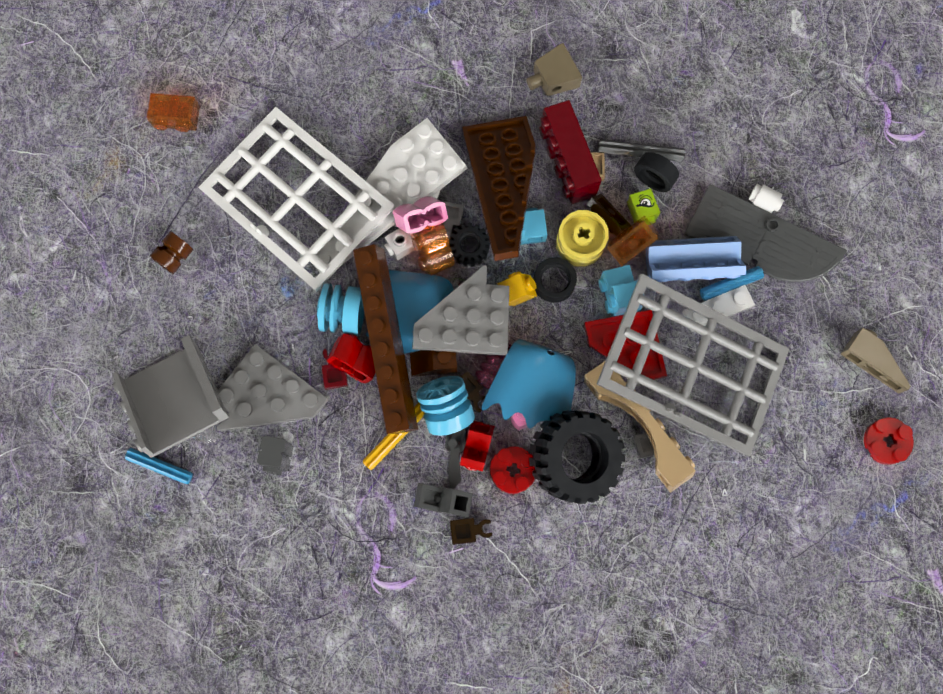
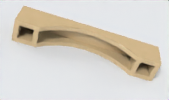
(671, 465)

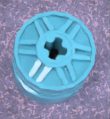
(336, 309)
(445, 405)

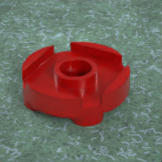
(900, 434)
(502, 478)

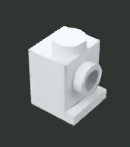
(402, 249)

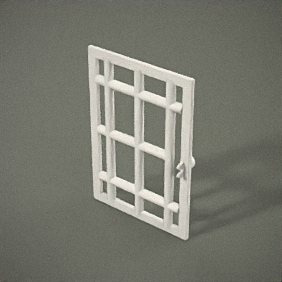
(295, 197)

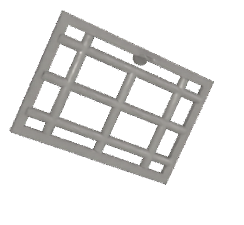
(695, 365)

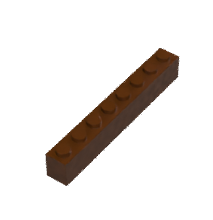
(385, 340)

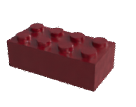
(569, 152)

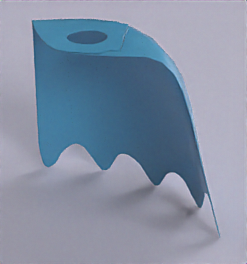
(413, 298)
(533, 383)

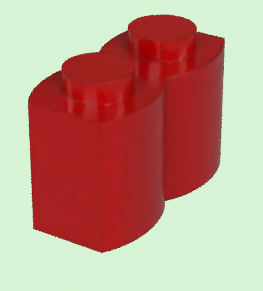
(353, 358)

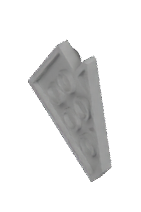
(467, 319)
(266, 393)

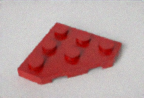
(601, 335)

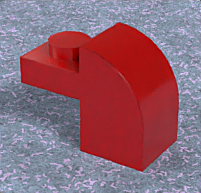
(477, 446)

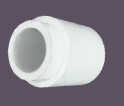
(766, 198)

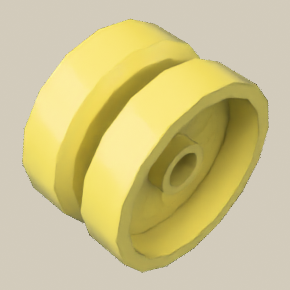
(582, 238)

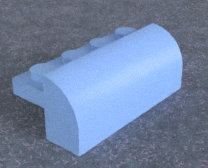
(695, 259)

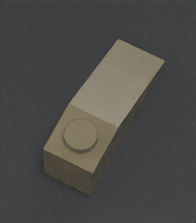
(874, 357)

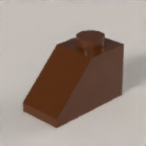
(432, 363)

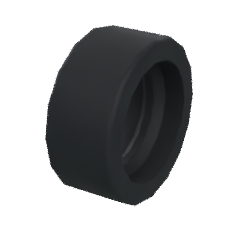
(656, 172)
(560, 263)

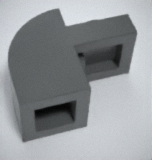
(443, 500)

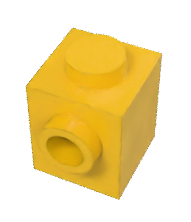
(521, 288)

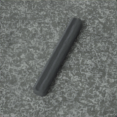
(638, 150)

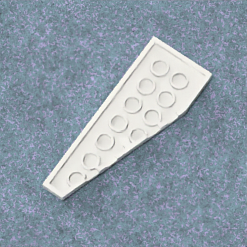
(409, 170)

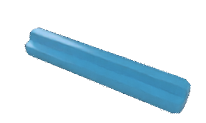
(731, 283)
(159, 466)

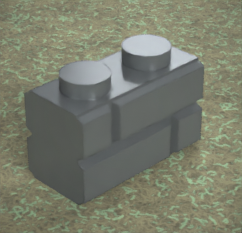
(275, 455)

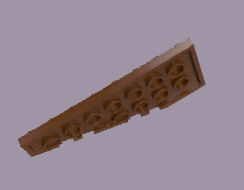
(502, 170)

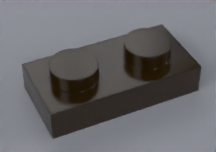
(614, 220)

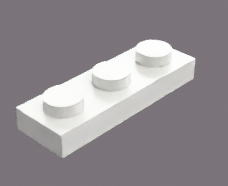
(725, 304)

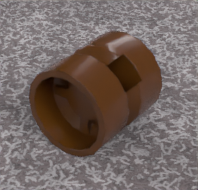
(171, 252)

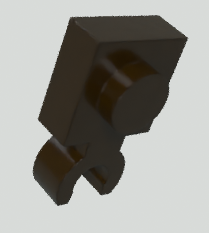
(473, 388)
(465, 531)

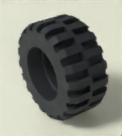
(605, 460)

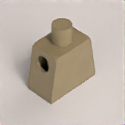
(555, 72)

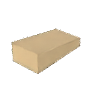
(599, 160)

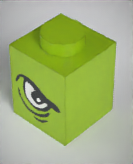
(643, 204)

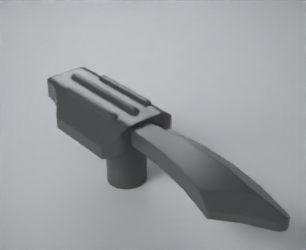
(455, 443)

